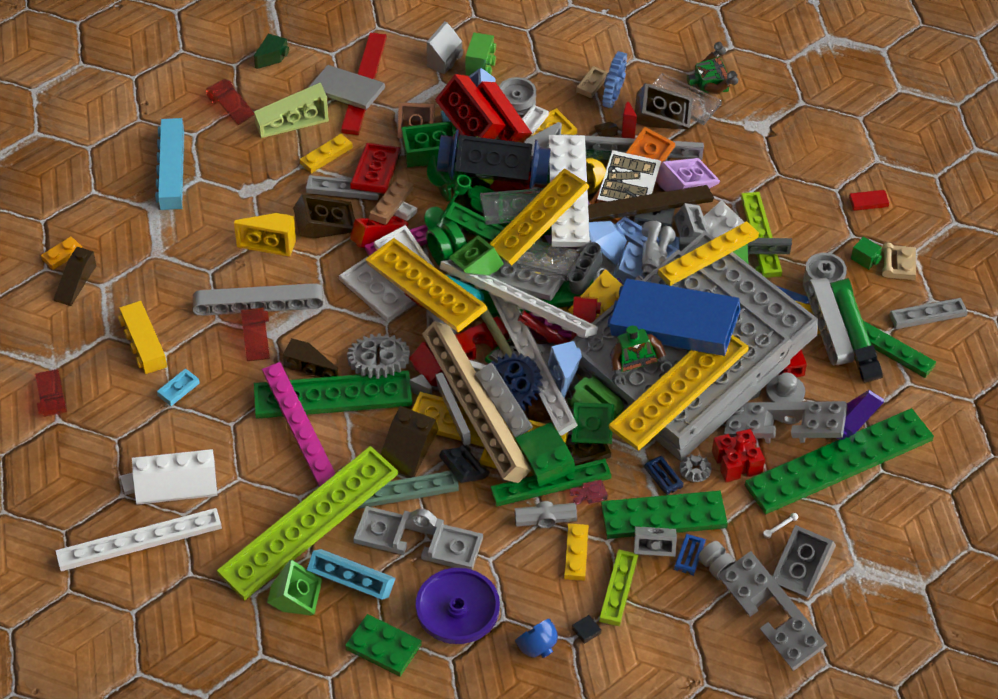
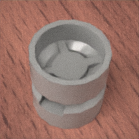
(716, 558)

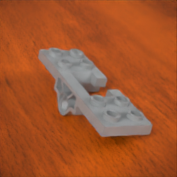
(817, 418)
(448, 547)
(751, 587)

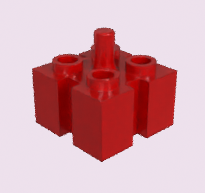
(738, 455)

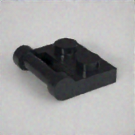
(459, 465)

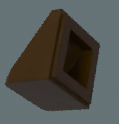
(606, 129)

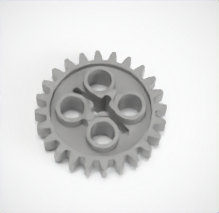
(393, 355)

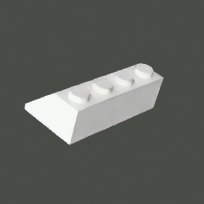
(174, 476)

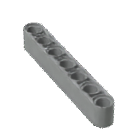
(269, 297)

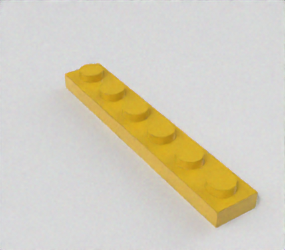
(708, 253)

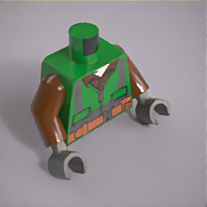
(711, 73)
(635, 351)

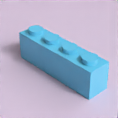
(351, 574)

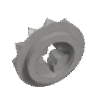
(695, 475)

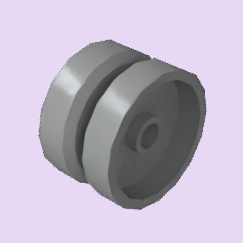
(520, 94)
(824, 266)

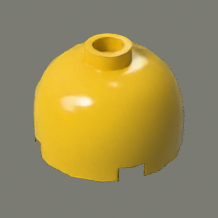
(595, 175)

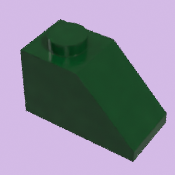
(271, 51)

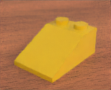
(266, 233)

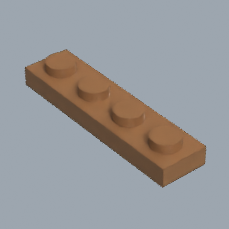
(391, 201)

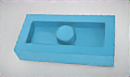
(178, 387)

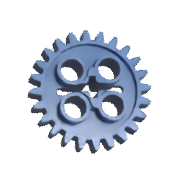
(614, 79)

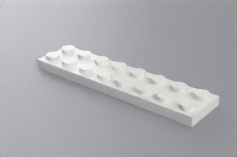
(573, 225)

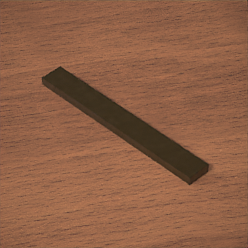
(649, 203)

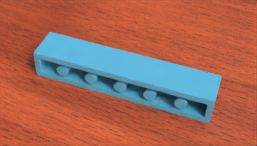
(171, 164)

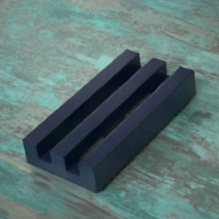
(651, 465)

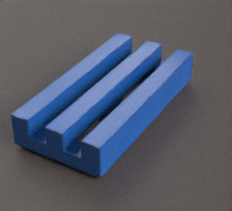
(686, 568)

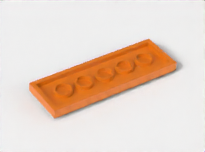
(648, 145)

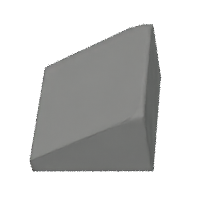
(420, 384)

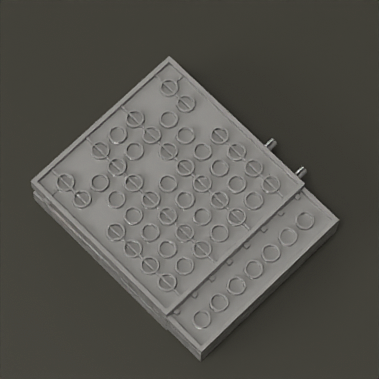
(768, 323)

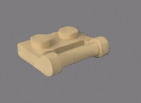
(904, 262)

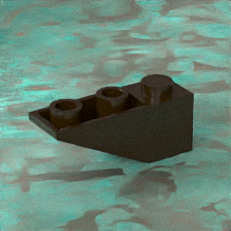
(307, 359)

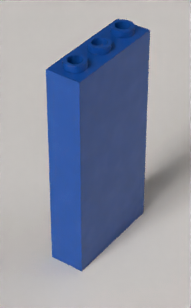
(676, 315)

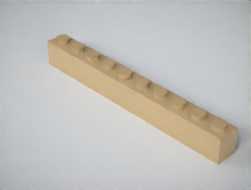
(476, 402)

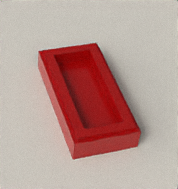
(869, 200)

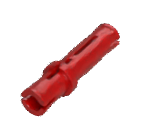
(550, 334)

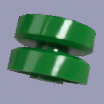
(444, 241)

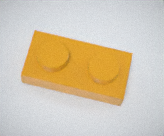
(60, 253)

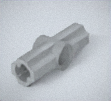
(545, 514)

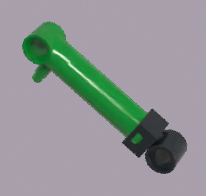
(863, 350)

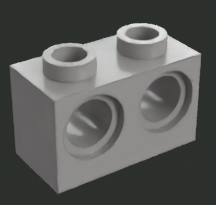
(690, 221)

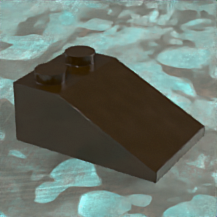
(662, 108)
(323, 216)
(408, 440)

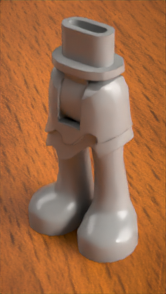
(651, 249)

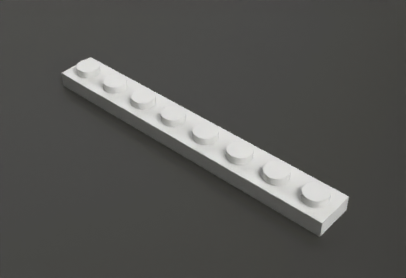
(138, 539)

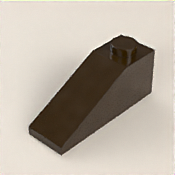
(75, 275)

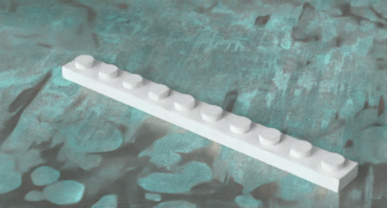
(523, 300)
(527, 346)

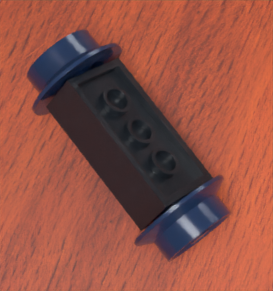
(493, 159)

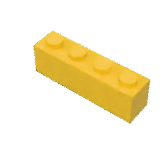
(143, 337)

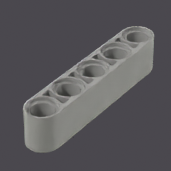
(829, 321)

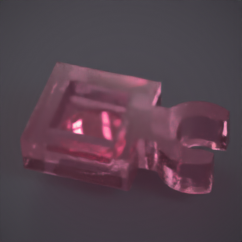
(590, 491)

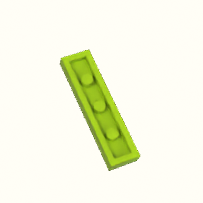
(618, 588)

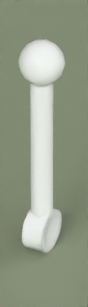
(768, 533)

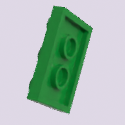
(383, 645)

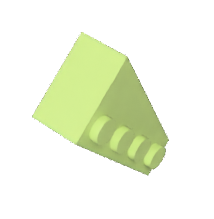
(293, 112)

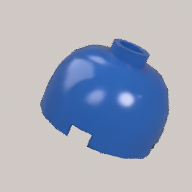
(538, 640)

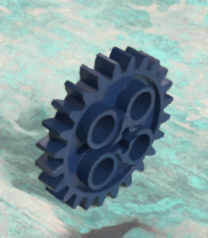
(526, 368)

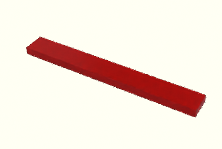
(368, 68)

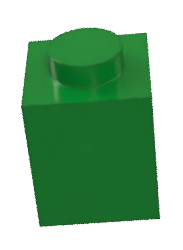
(866, 253)

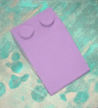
(685, 174)

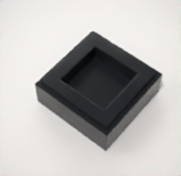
(586, 629)

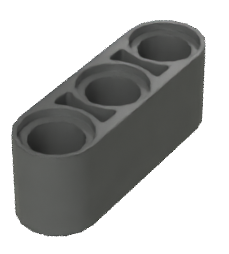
(585, 268)

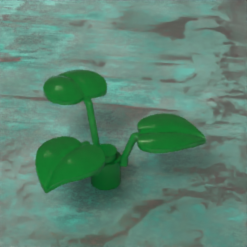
(435, 216)

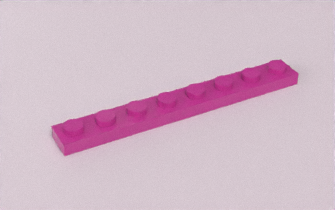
(299, 423)

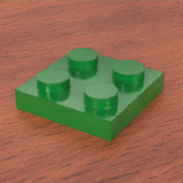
(593, 423)

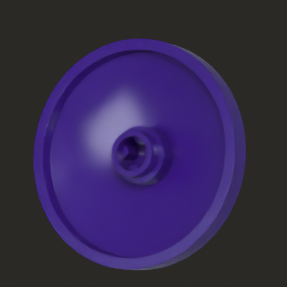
(457, 605)

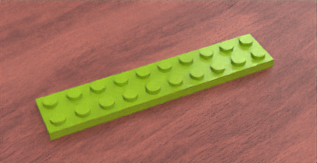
(307, 523)

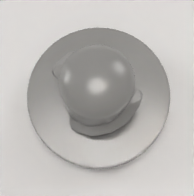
(785, 389)

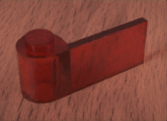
(230, 100)
(255, 333)
(50, 393)

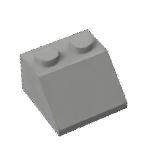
(443, 49)

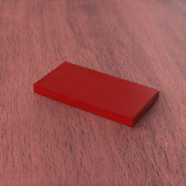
(375, 168)

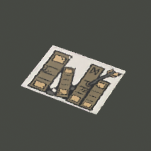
(628, 176)

